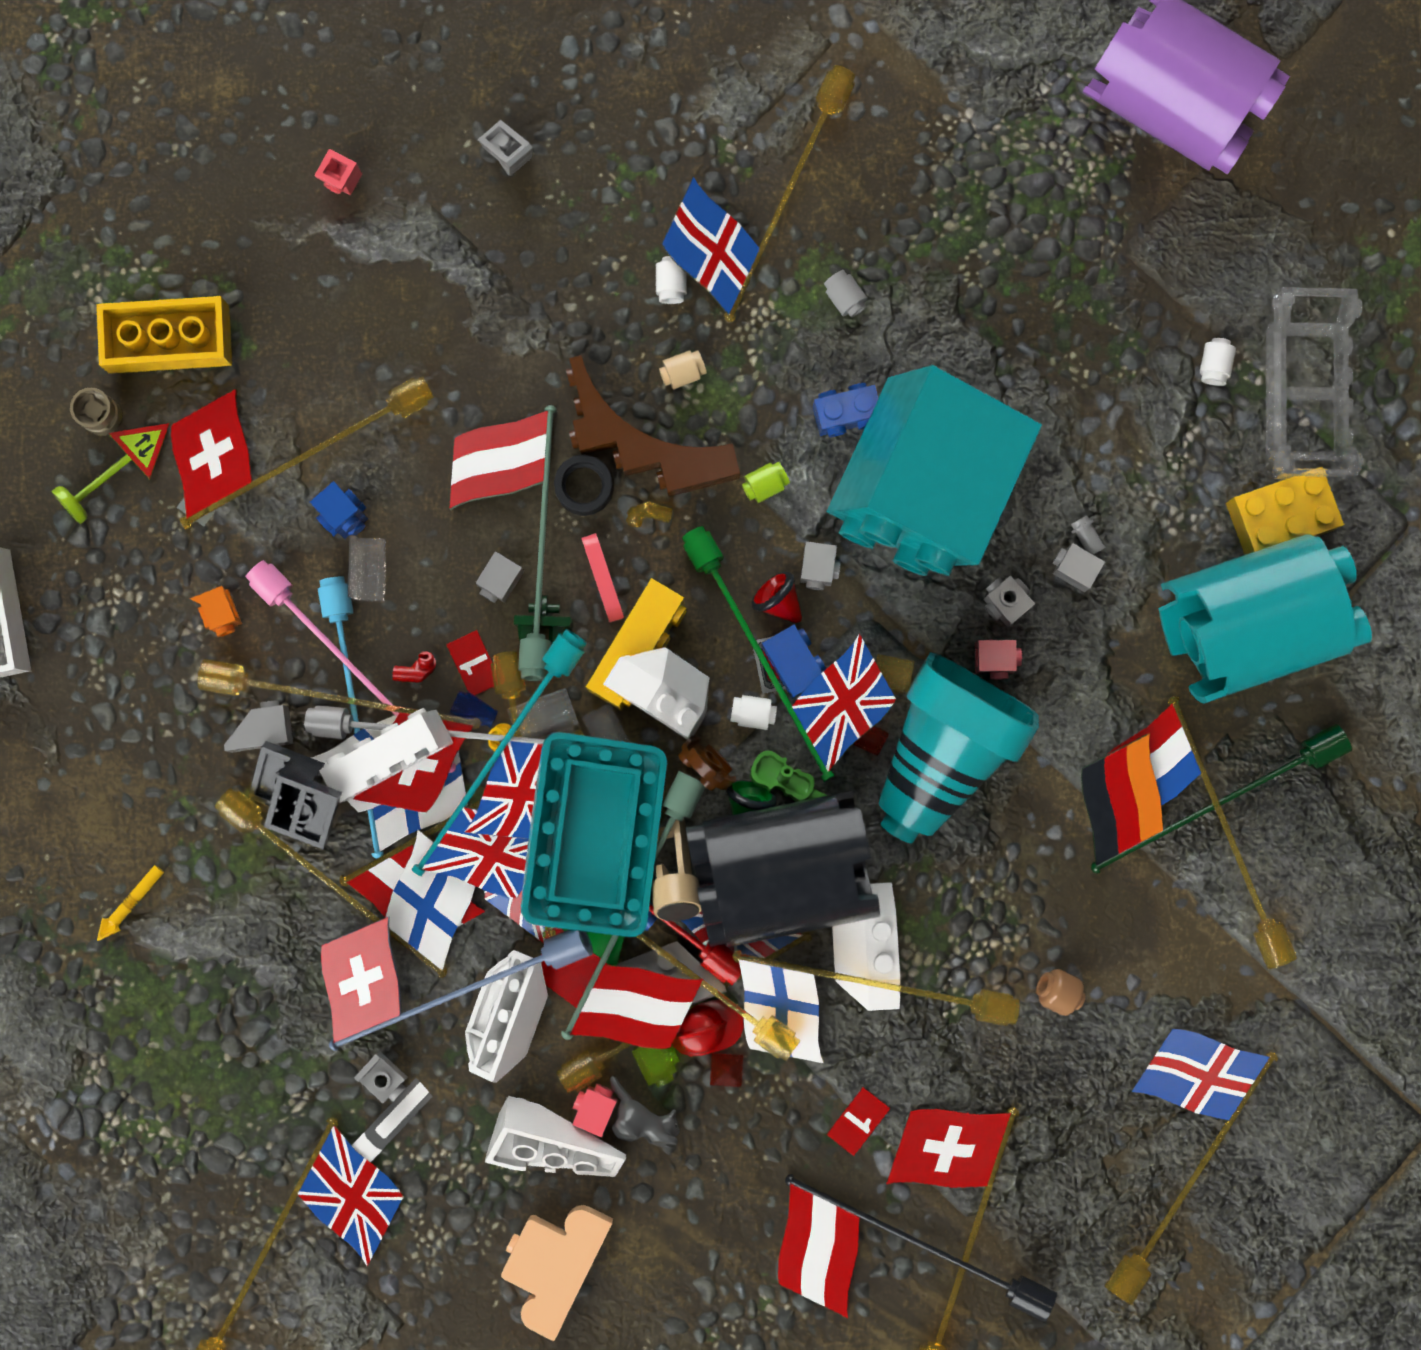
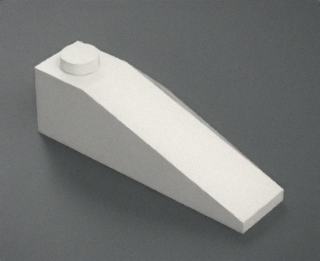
(538, 1137)

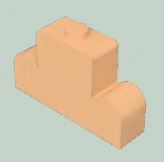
(554, 1265)

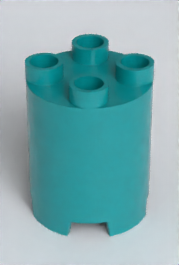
(1264, 615)

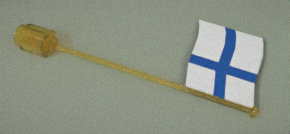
(421, 908)
(792, 997)

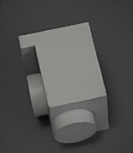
(382, 1066)

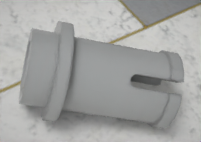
(1087, 535)

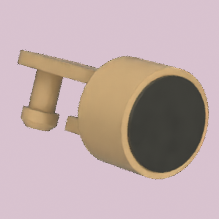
(676, 894)

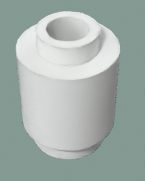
(670, 282)
(1217, 361)
(753, 712)

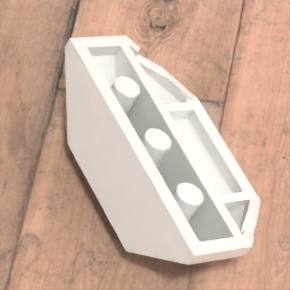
(663, 688)
(870, 952)
(505, 1018)

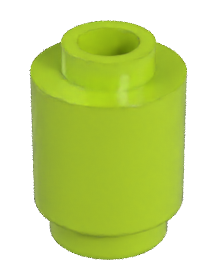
(765, 482)

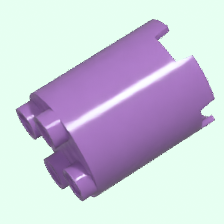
(1188, 82)

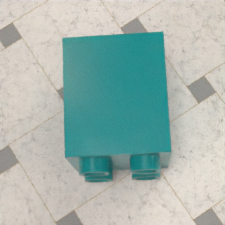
(932, 471)

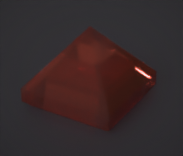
(873, 740)
(726, 1070)

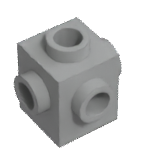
(1016, 592)

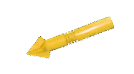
(111, 925)

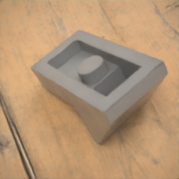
(507, 147)

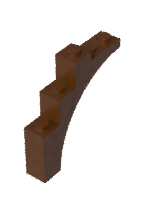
(681, 466)

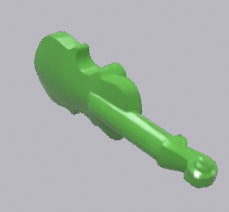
(773, 773)

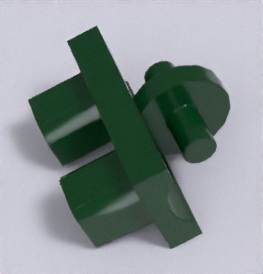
(556, 625)

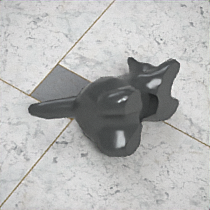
(637, 1121)

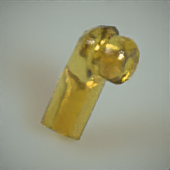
(647, 510)

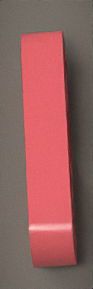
(602, 577)

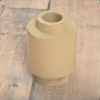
(682, 369)

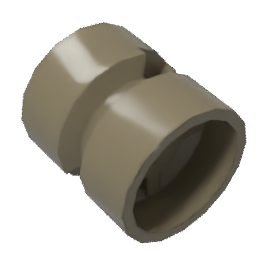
(90, 406)

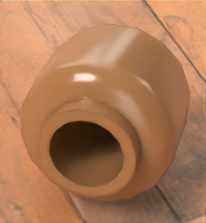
(1060, 992)

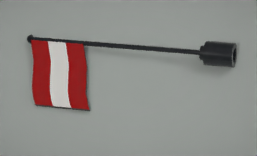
(823, 1249)

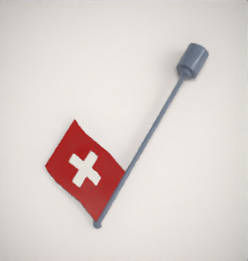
(366, 984)

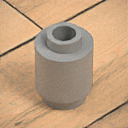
(845, 294)

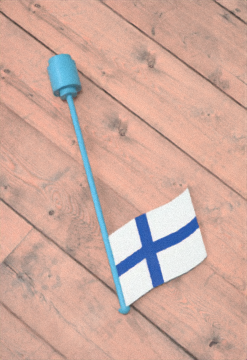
(387, 822)

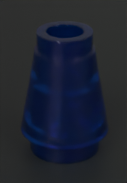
(469, 706)

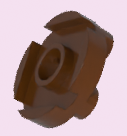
(708, 763)

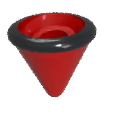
(778, 598)

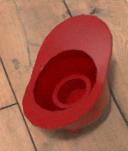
(708, 1029)

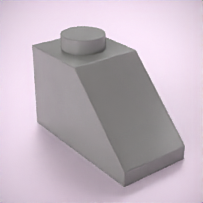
(260, 725)

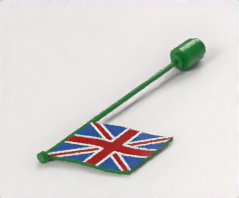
(838, 702)

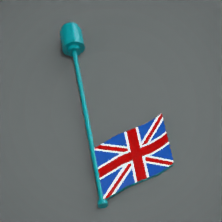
(491, 860)

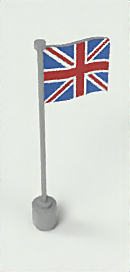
(510, 786)

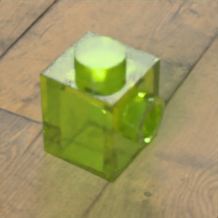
(657, 1064)

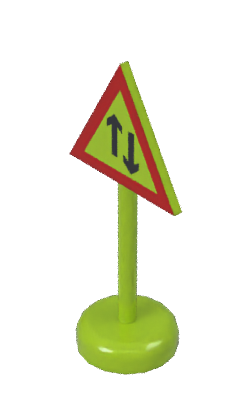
(140, 446)

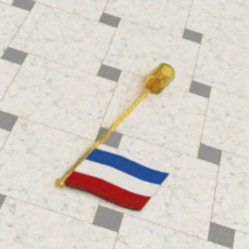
(1175, 767)

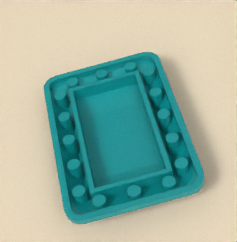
(593, 835)

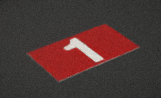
(472, 662)
(858, 1121)

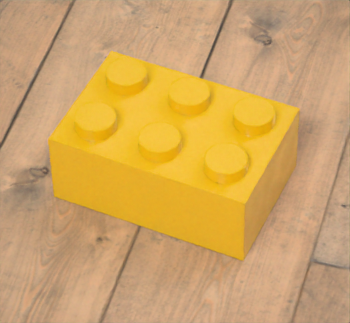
(1284, 512)

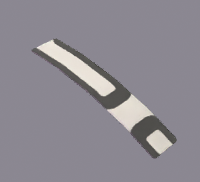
(392, 1120)

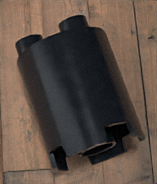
(783, 870)

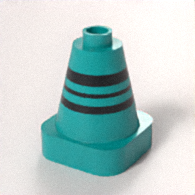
(949, 746)

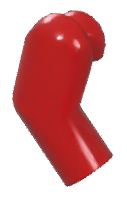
(418, 671)

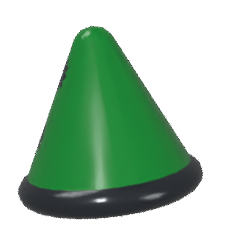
(747, 797)

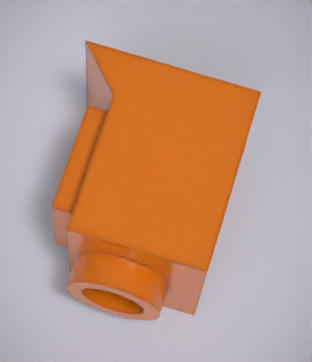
(218, 611)

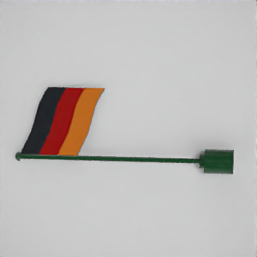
(1127, 803)

